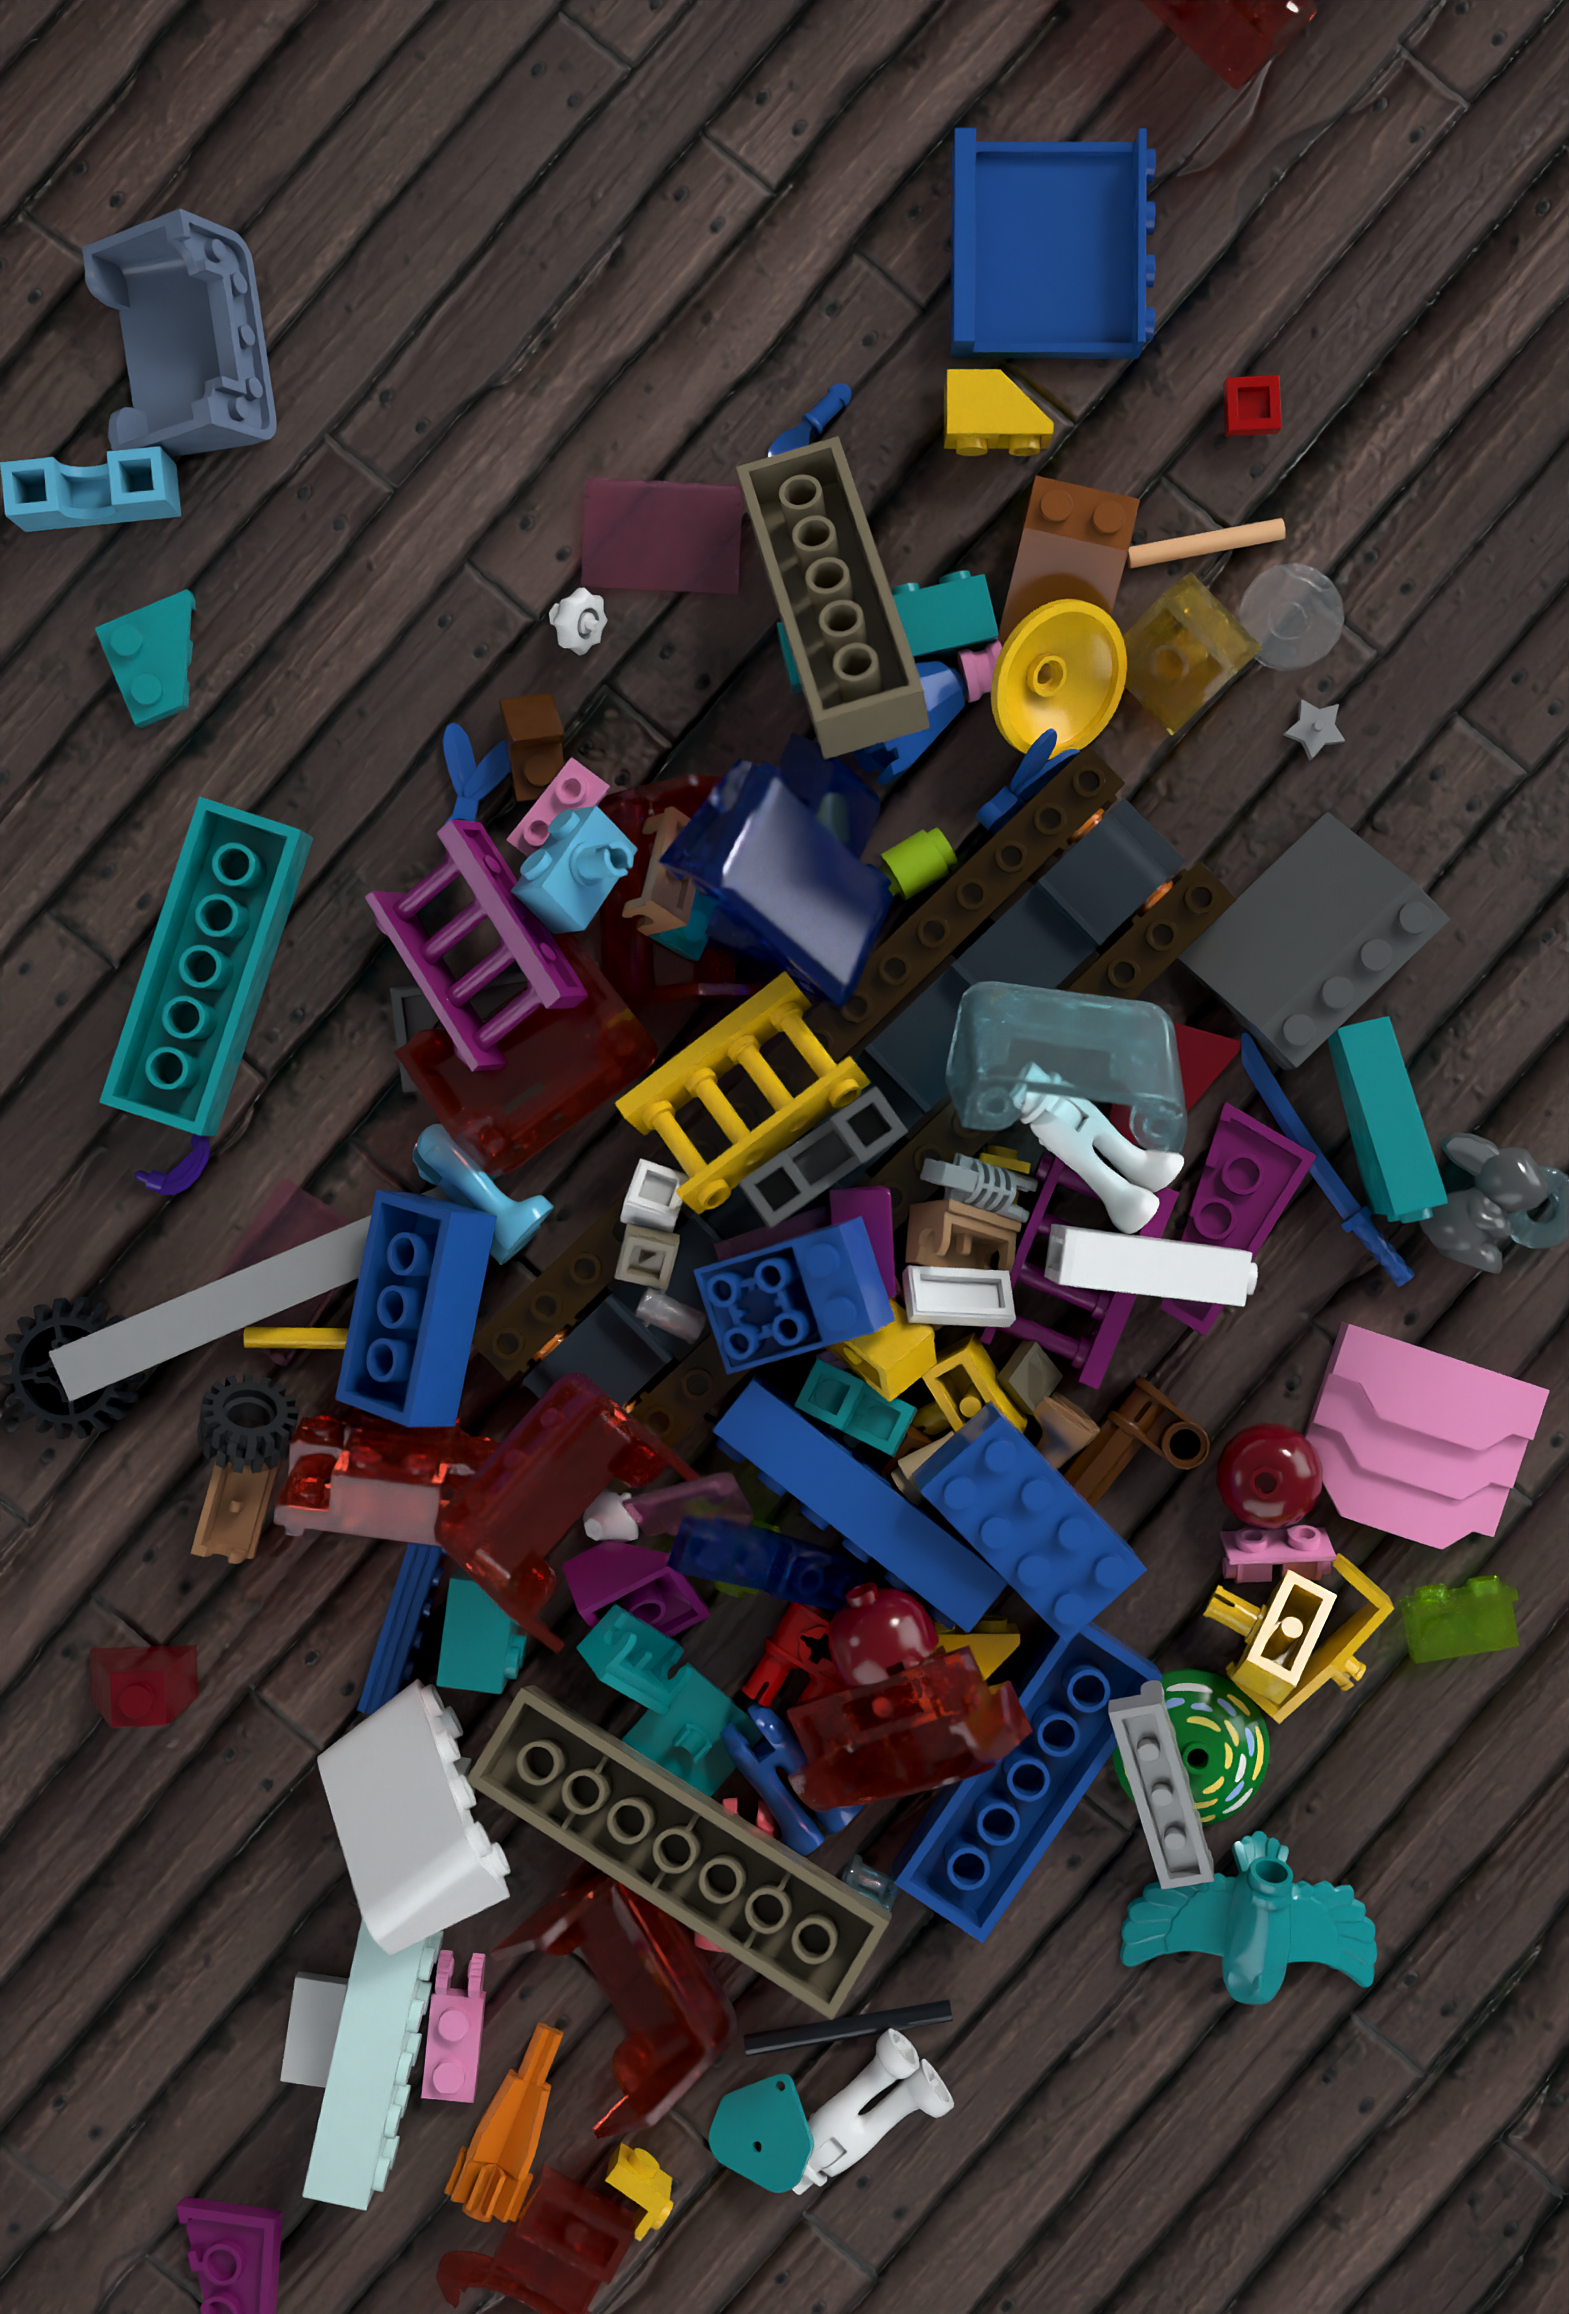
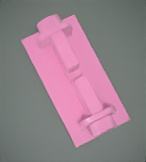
(571, 789)
(1297, 1549)

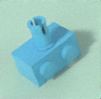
(574, 869)

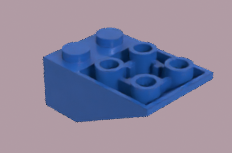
(795, 1296)

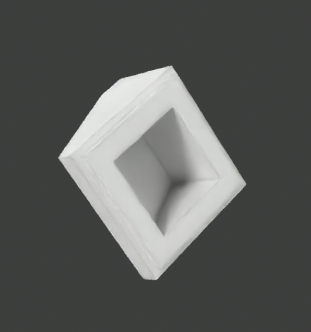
(653, 1198)

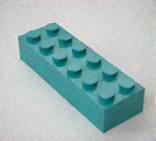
(206, 968)

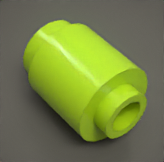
(917, 862)

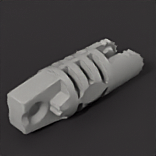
(980, 1185)

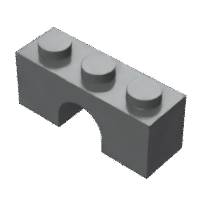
(822, 1157)

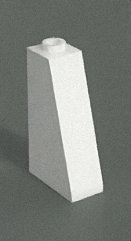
(1149, 1266)

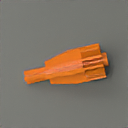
(494, 2170)

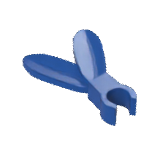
(1028, 780)
(472, 782)

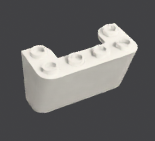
(409, 1821)

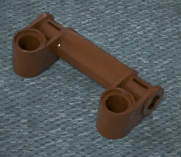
(1122, 1436)

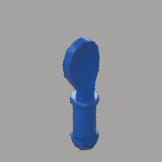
(813, 421)

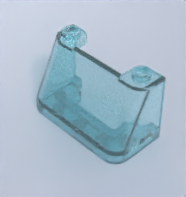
(1066, 1046)

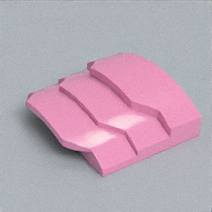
(1419, 1437)

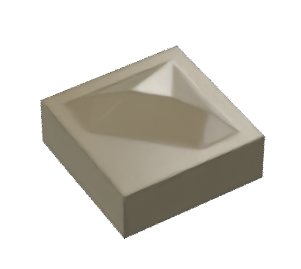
(647, 1256)
(1029, 1376)

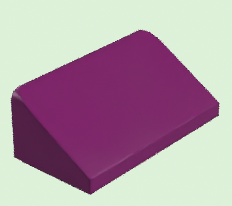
(875, 1208)

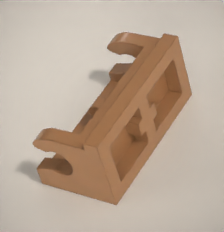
(664, 898)
(959, 1236)
(234, 1512)

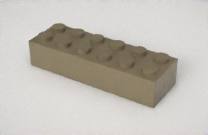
(833, 598)

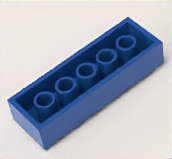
(868, 1509)
(996, 1826)

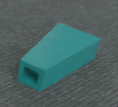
(1385, 1123)

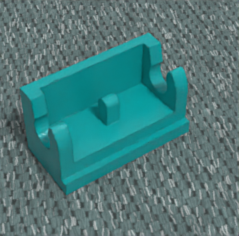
(635, 1659)

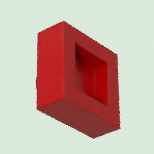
(1252, 405)

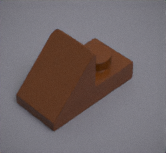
(532, 744)

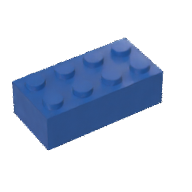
(415, 1309)
(1028, 1522)

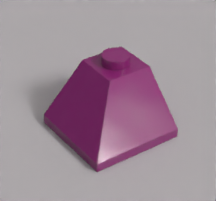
(636, 1582)

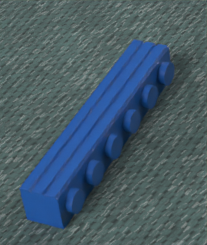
(402, 1625)

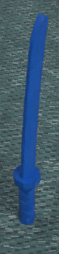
(1355, 1217)

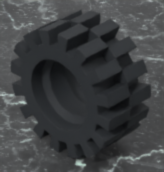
(242, 1444)

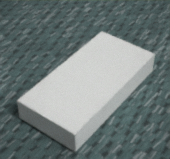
(958, 1296)
(313, 2028)

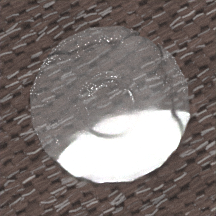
(1292, 616)

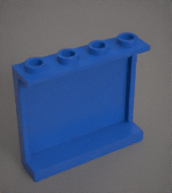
(1050, 248)

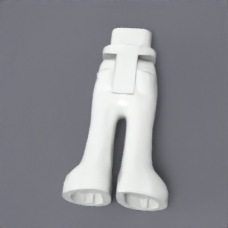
(1071, 1128)
(844, 2136)

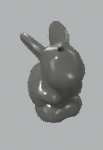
(1477, 1216)

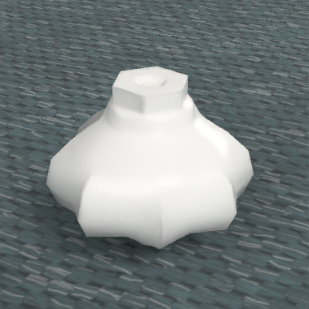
(579, 620)
(608, 1519)

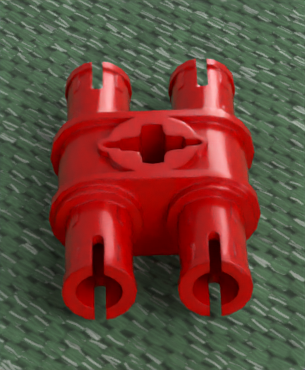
(790, 1650)

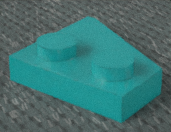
(152, 657)

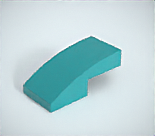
(855, 1408)

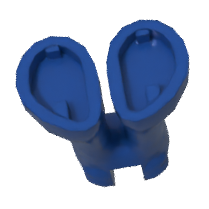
(759, 1768)

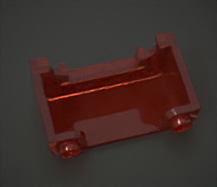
(555, 1074)

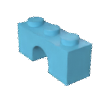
(58, 496)

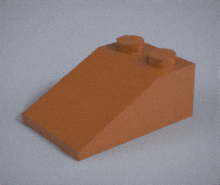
(1068, 549)

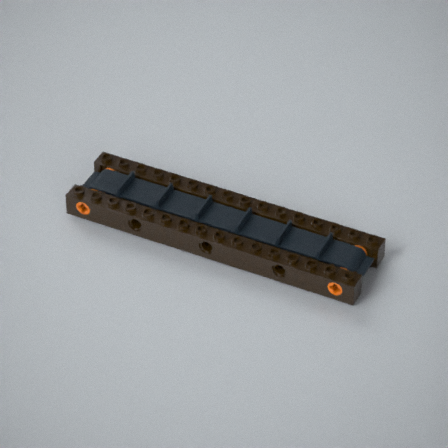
(901, 1039)

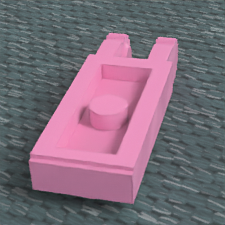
(454, 2033)

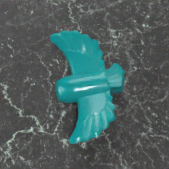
(1254, 1923)

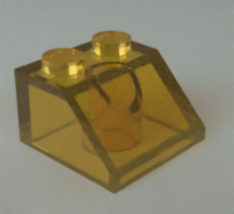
(1184, 652)

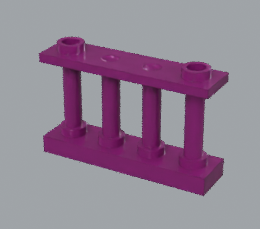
(522, 940)
(1108, 1307)

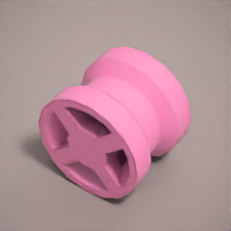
(978, 669)

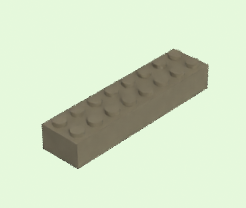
(680, 1849)

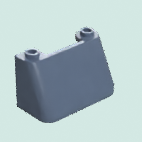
(186, 334)

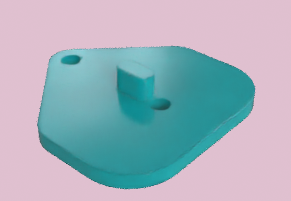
(773, 2119)

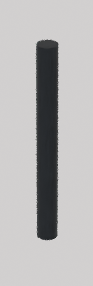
(847, 2028)

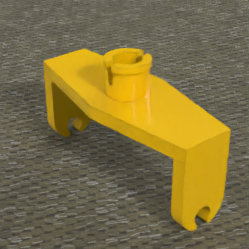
(1335, 1655)

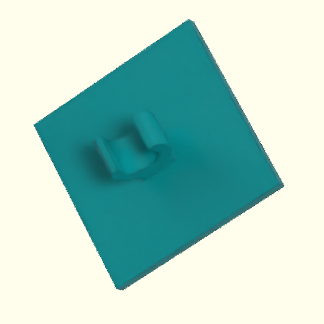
(689, 1736)

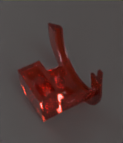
(552, 2253)

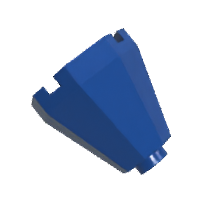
(944, 700)

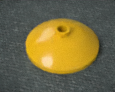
(1061, 673)

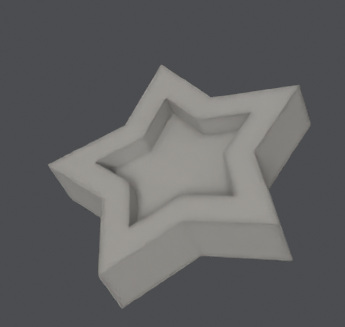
(1315, 728)

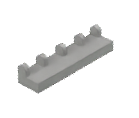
(1161, 1788)

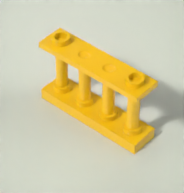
(712, 1055)

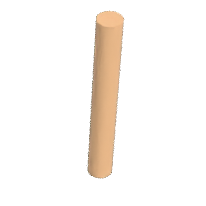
(1206, 543)

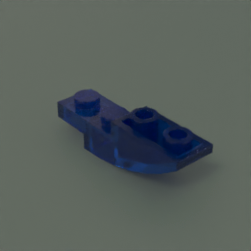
(766, 1561)

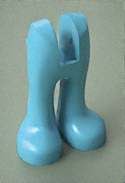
(466, 1184)

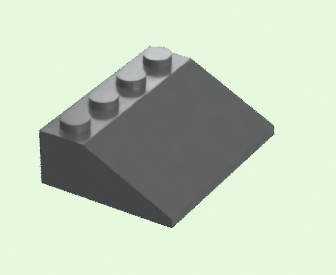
(1312, 940)

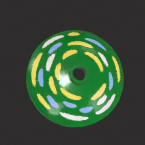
(1228, 1726)

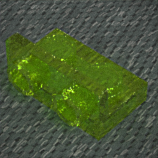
(1460, 1620)

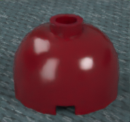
(1269, 1475)
(877, 1632)

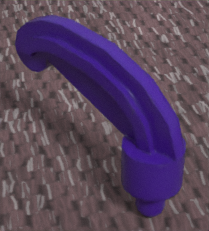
(183, 1174)

